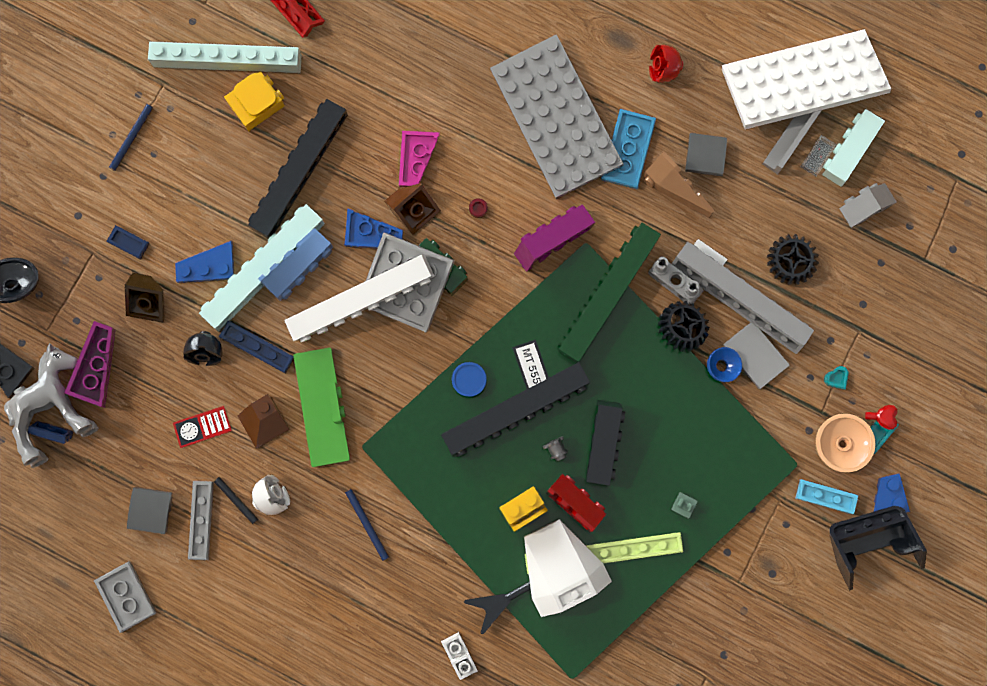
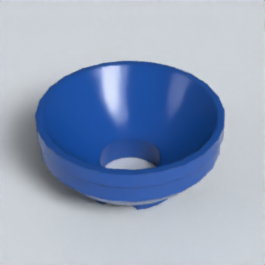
(732, 361)

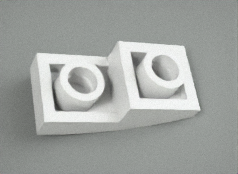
(459, 656)

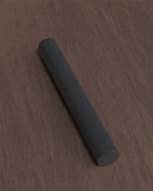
(236, 500)

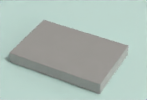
(758, 355)
(125, 597)

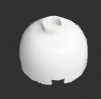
(269, 496)

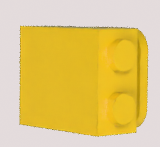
(255, 100)
(523, 509)

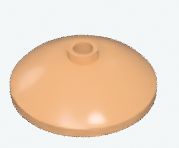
(858, 443)

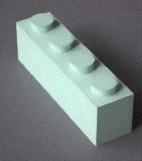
(854, 146)

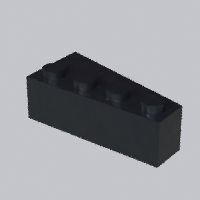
(604, 442)

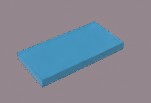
(631, 142)

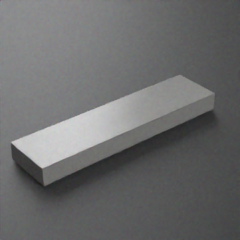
(200, 520)

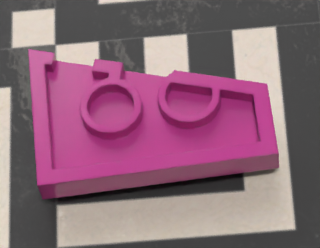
(415, 155)

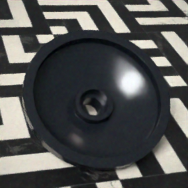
(17, 279)

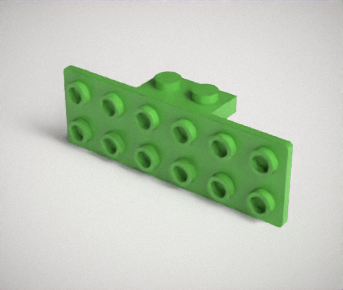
(321, 407)

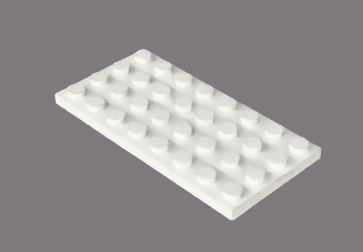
(805, 79)

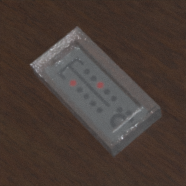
(818, 155)

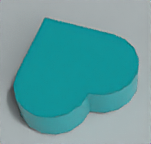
(837, 378)

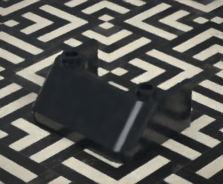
(873, 532)

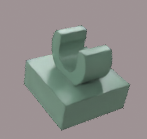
(684, 505)

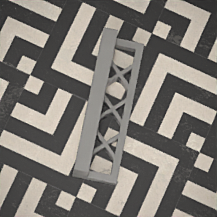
(789, 141)

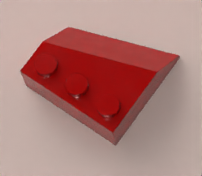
(576, 502)

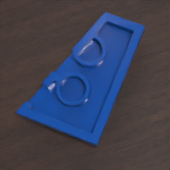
(366, 232)
(207, 266)

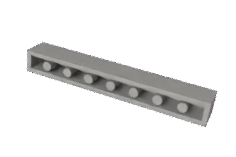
(743, 298)

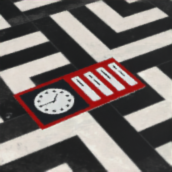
(202, 426)

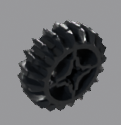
(807, 260)
(690, 319)

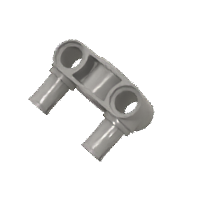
(664, 271)

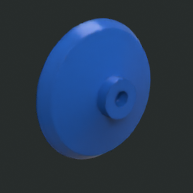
(469, 379)

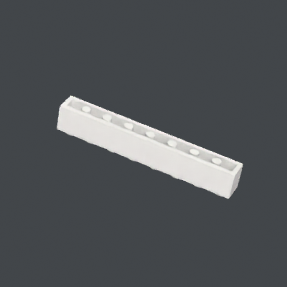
(359, 298)

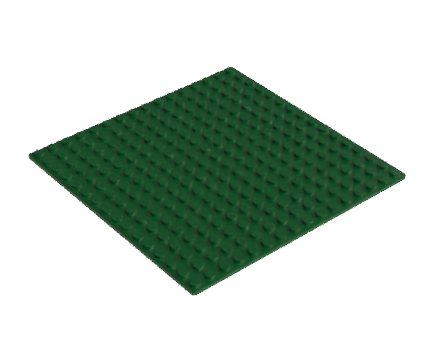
(676, 438)

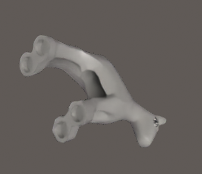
(42, 396)

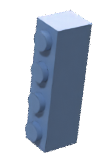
(296, 265)

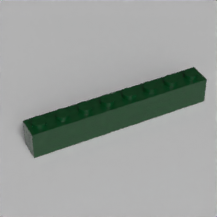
(609, 293)

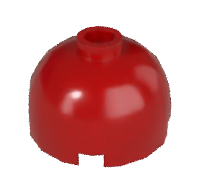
(666, 63)

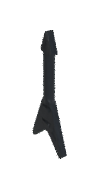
(496, 604)

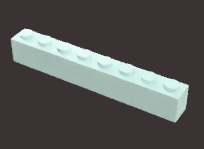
(224, 57)
(245, 284)

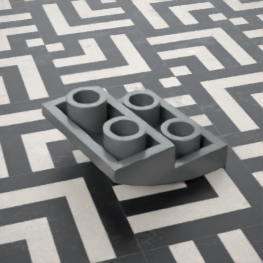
(706, 154)
(149, 510)

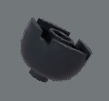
(203, 348)

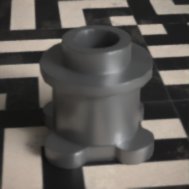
(556, 449)

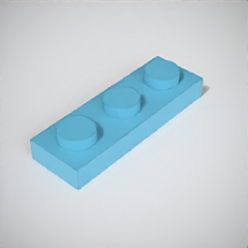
(826, 497)

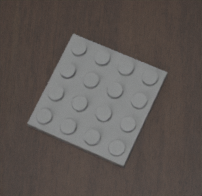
(419, 305)

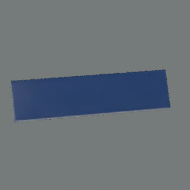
(256, 347)

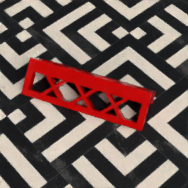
(298, 15)

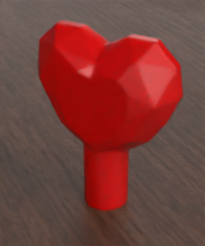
(884, 416)

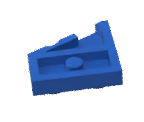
(890, 493)

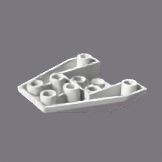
(561, 569)

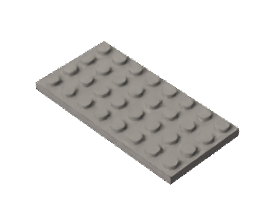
(556, 116)

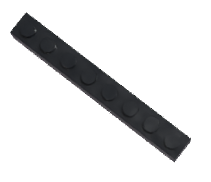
(297, 169)
(515, 409)

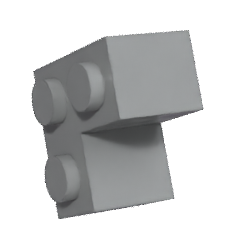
(869, 202)

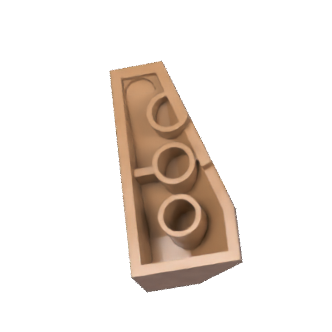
(666, 179)

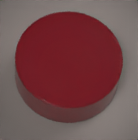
(478, 208)

